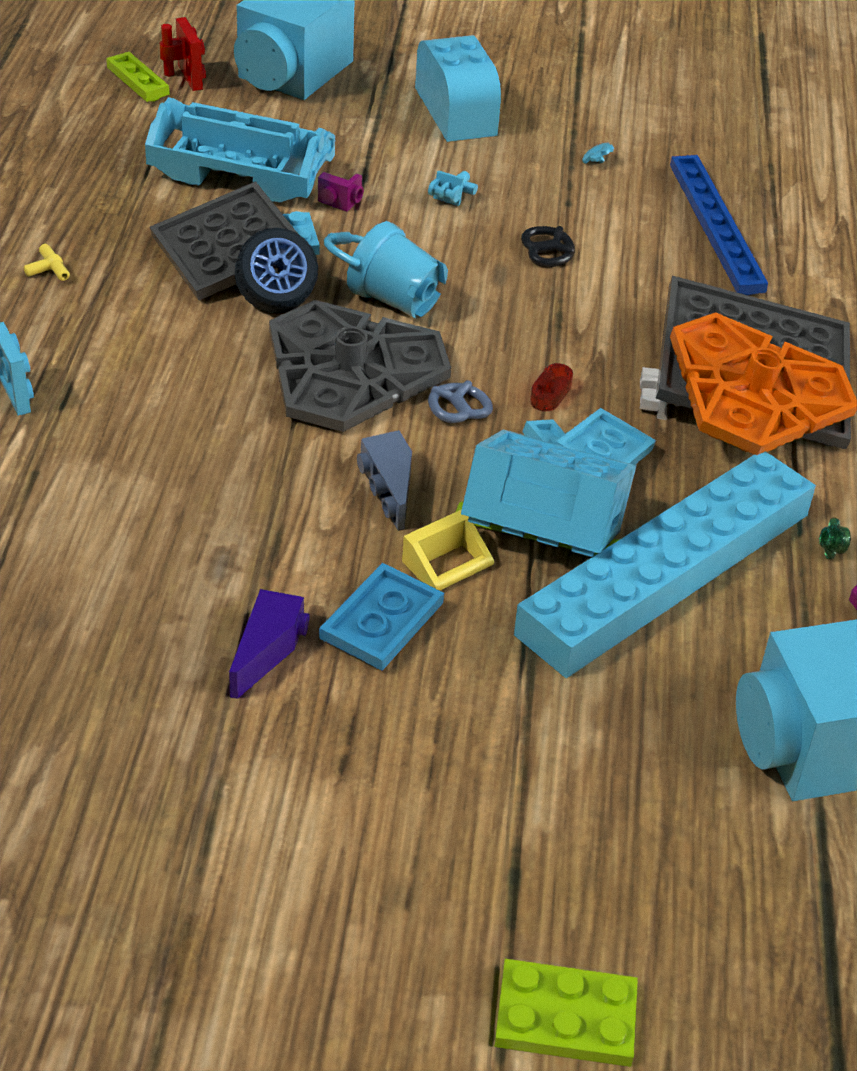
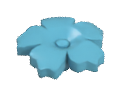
(597, 152)

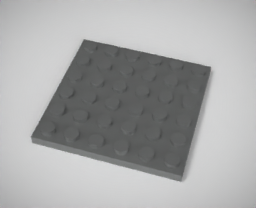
(806, 330)

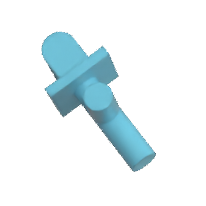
(450, 187)

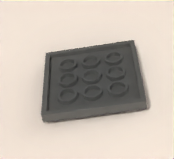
(210, 236)

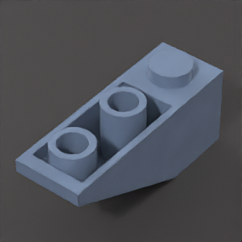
(388, 467)

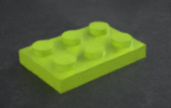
(567, 1012)

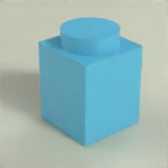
(293, 43)
(804, 709)

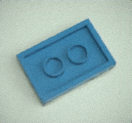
(381, 616)

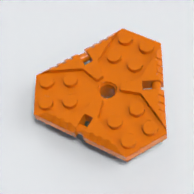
(756, 390)

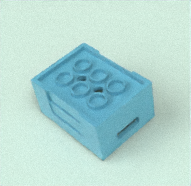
(547, 491)

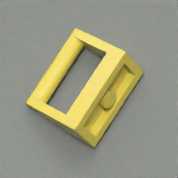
(439, 539)

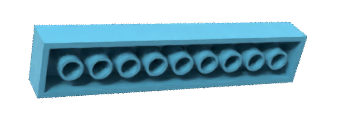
(661, 563)

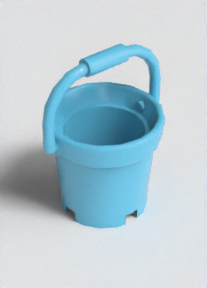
(390, 268)

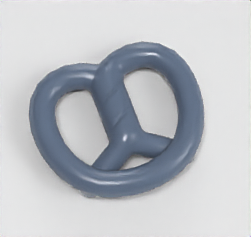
(454, 393)

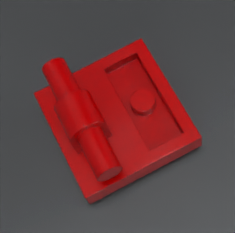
(186, 49)

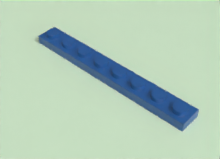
(719, 225)

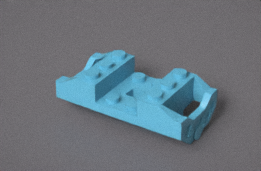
(239, 144)

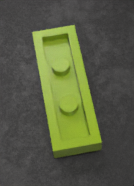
(138, 76)

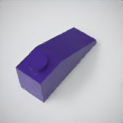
(267, 639)

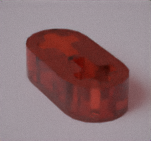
(551, 387)

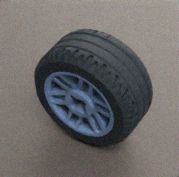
(295, 265)

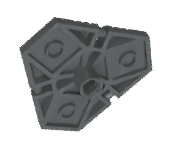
(346, 368)

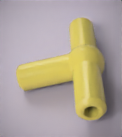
(50, 262)

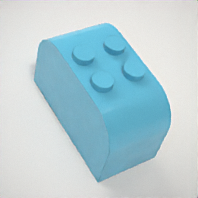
(459, 87)

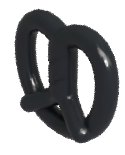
(548, 245)

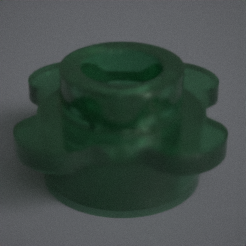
(834, 539)

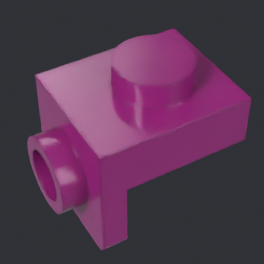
(339, 191)

